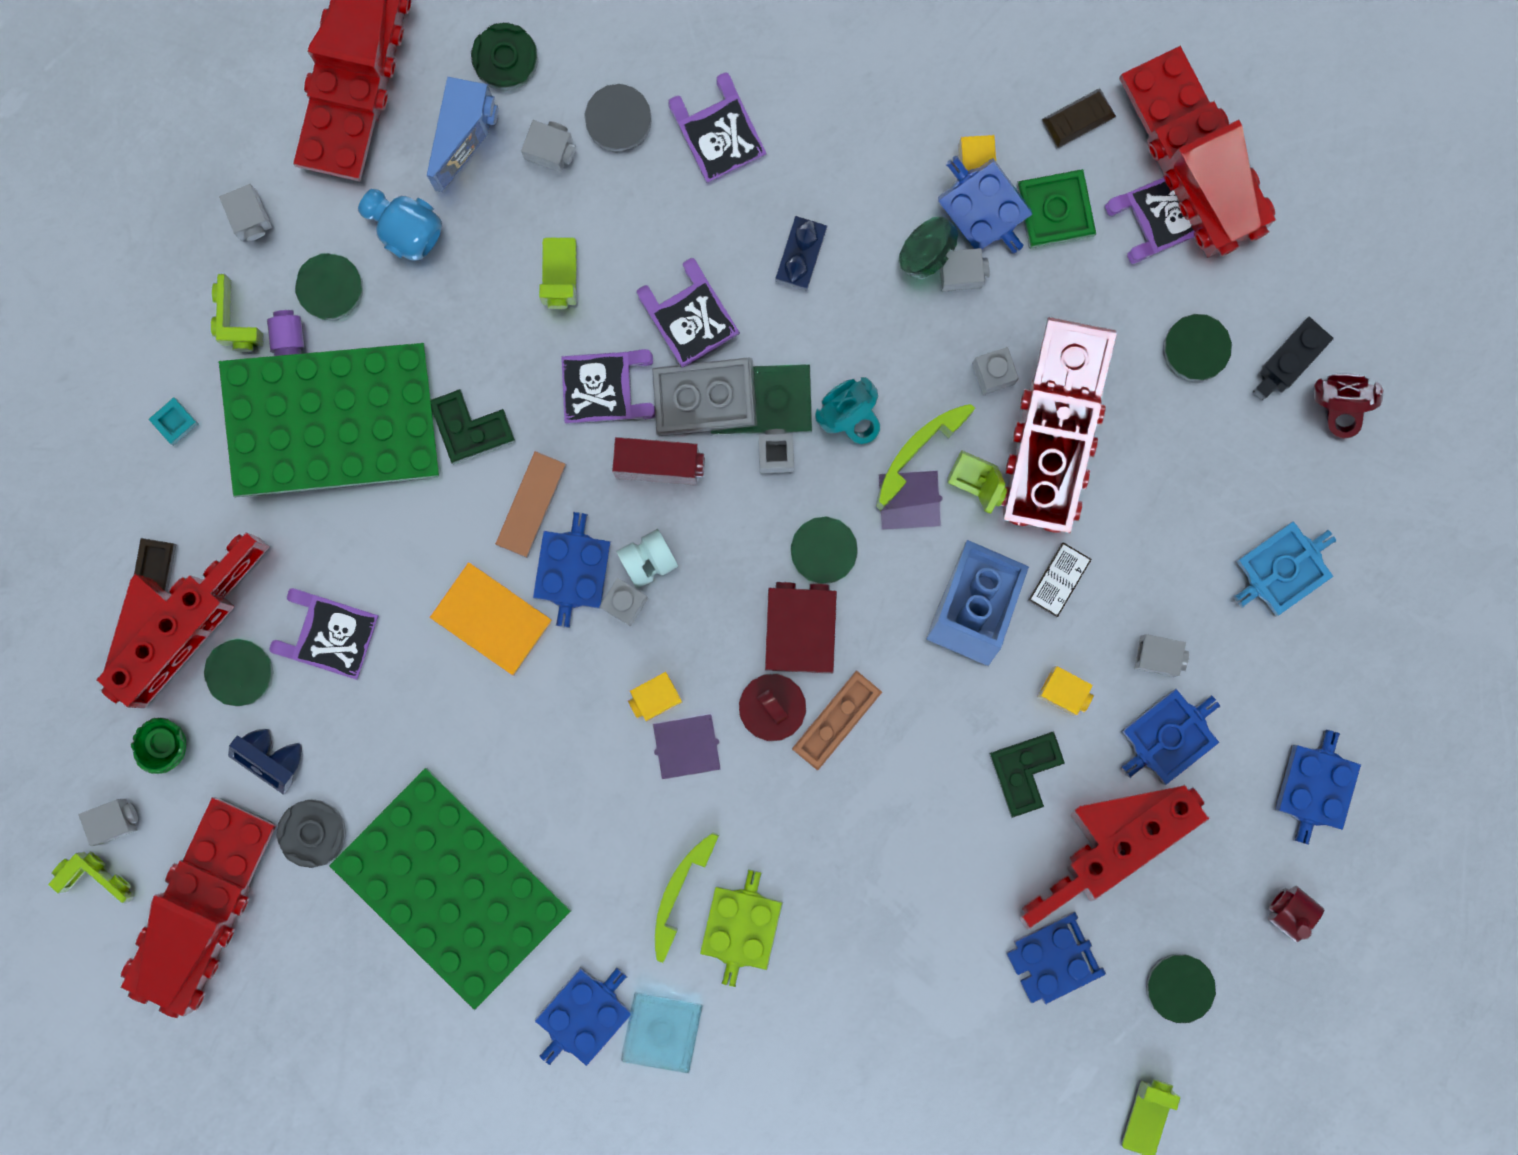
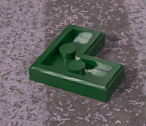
(469, 437)
(1016, 767)

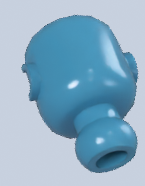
(403, 225)

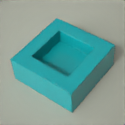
(173, 421)

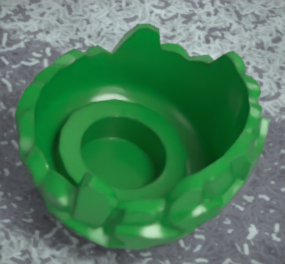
(158, 745)

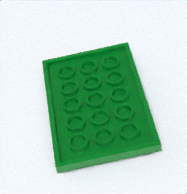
(328, 419)
(450, 888)

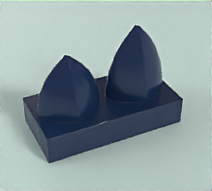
(801, 253)
(274, 770)

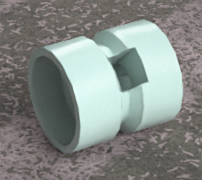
(647, 559)

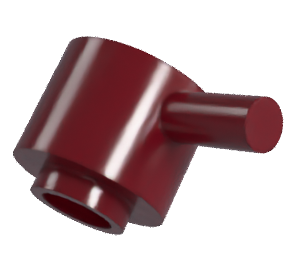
(1295, 913)

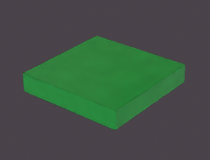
(1058, 208)

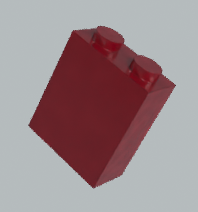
(657, 461)
(800, 628)

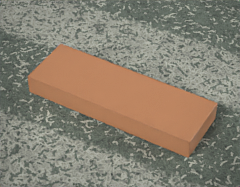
(530, 504)
(837, 720)

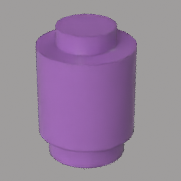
(285, 333)

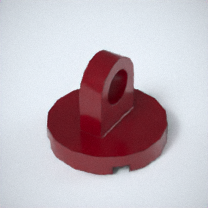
(1347, 395)
(772, 707)

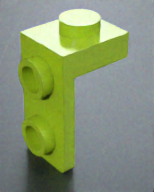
(558, 273)
(240, 338)
(980, 479)
(69, 871)
(1149, 1116)

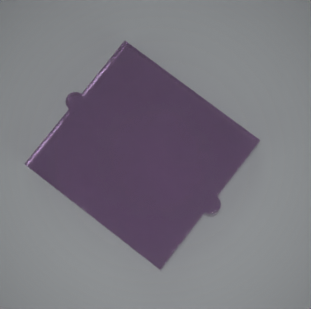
(914, 504)
(686, 746)

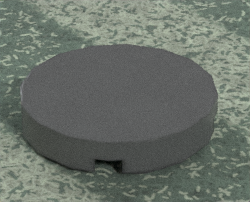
(618, 117)
(311, 833)

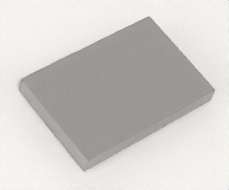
(704, 396)

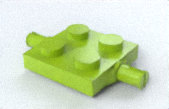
(741, 928)

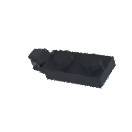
(1292, 358)

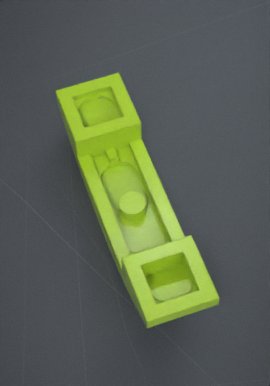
(947, 423)
(663, 932)

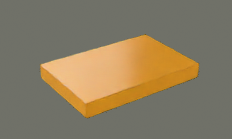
(491, 619)

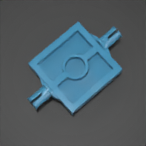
(1285, 568)

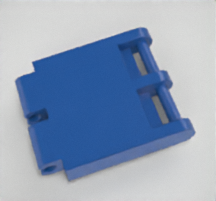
(1054, 960)

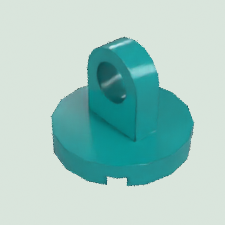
(847, 406)

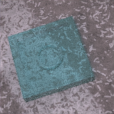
(661, 1032)

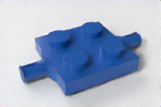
(984, 204)
(571, 569)
(1170, 736)
(1318, 787)
(583, 1016)

